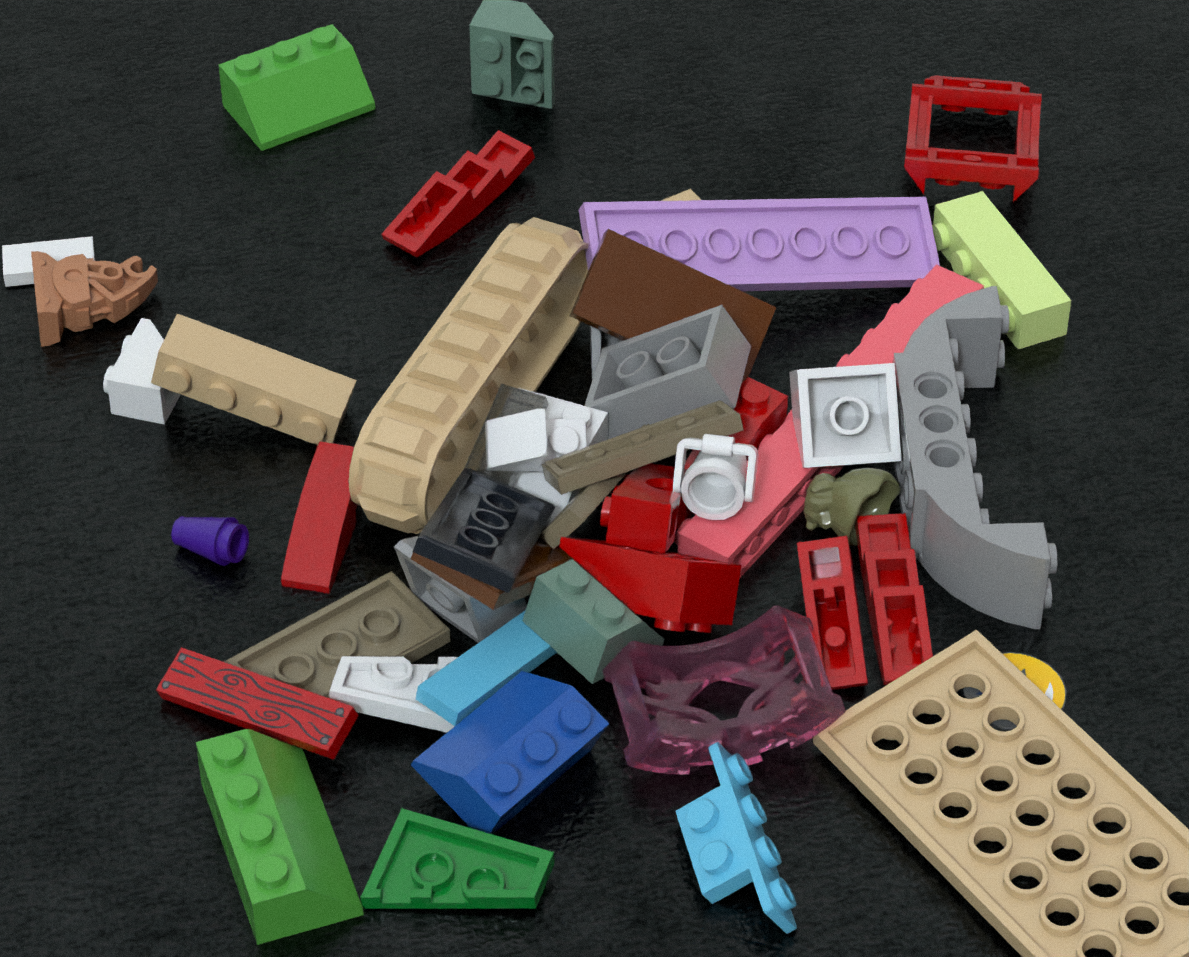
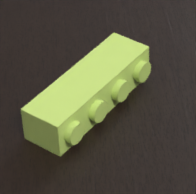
(991, 253)

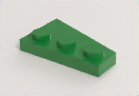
(454, 867)

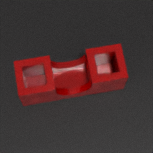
(644, 510)

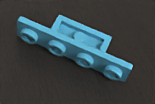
(730, 844)

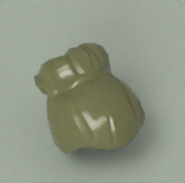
(838, 501)

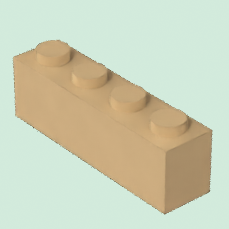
(252, 381)

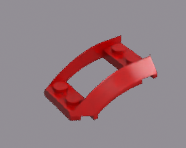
(987, 168)

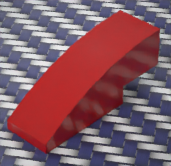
(321, 522)

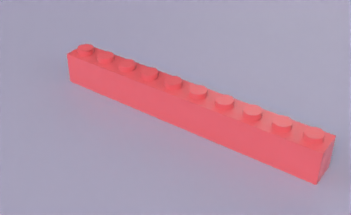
(780, 473)

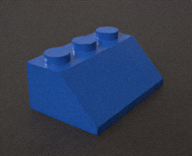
(510, 749)

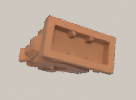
(83, 291)

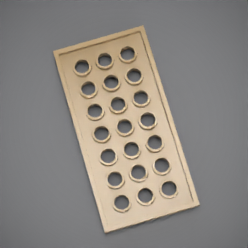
(1033, 789)

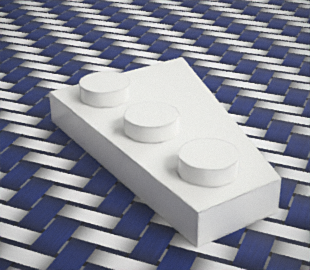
(387, 688)

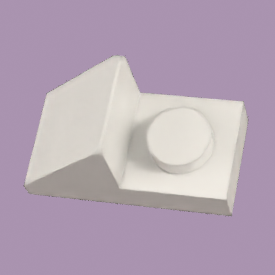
(530, 439)

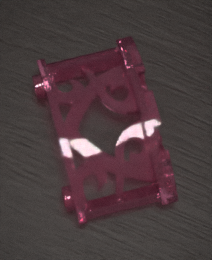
(746, 657)

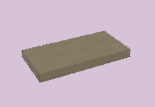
(371, 621)

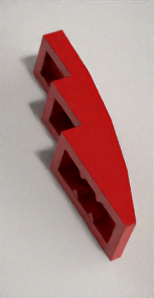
(460, 196)
(893, 594)

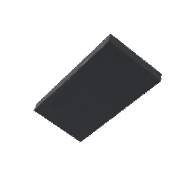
(485, 529)

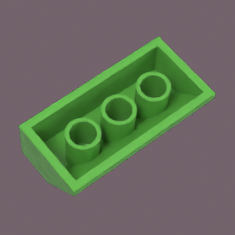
(275, 835)

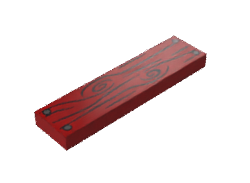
(257, 703)

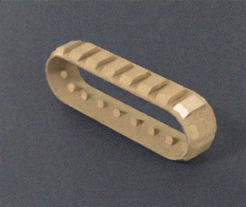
(496, 330)

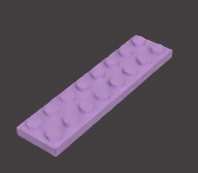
(780, 240)

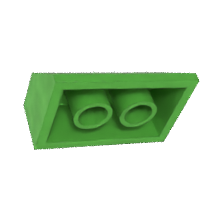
(295, 87)

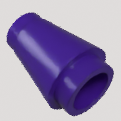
(212, 537)

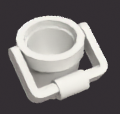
(717, 479)

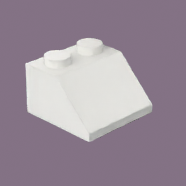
(846, 415)

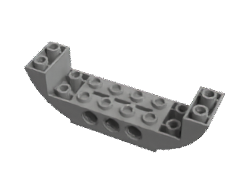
(980, 563)

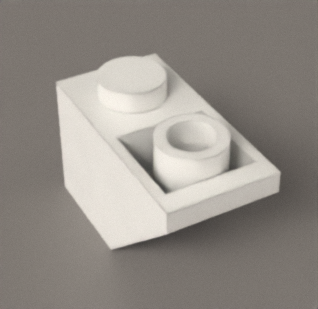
(130, 378)

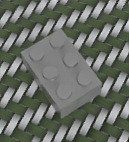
(670, 371)

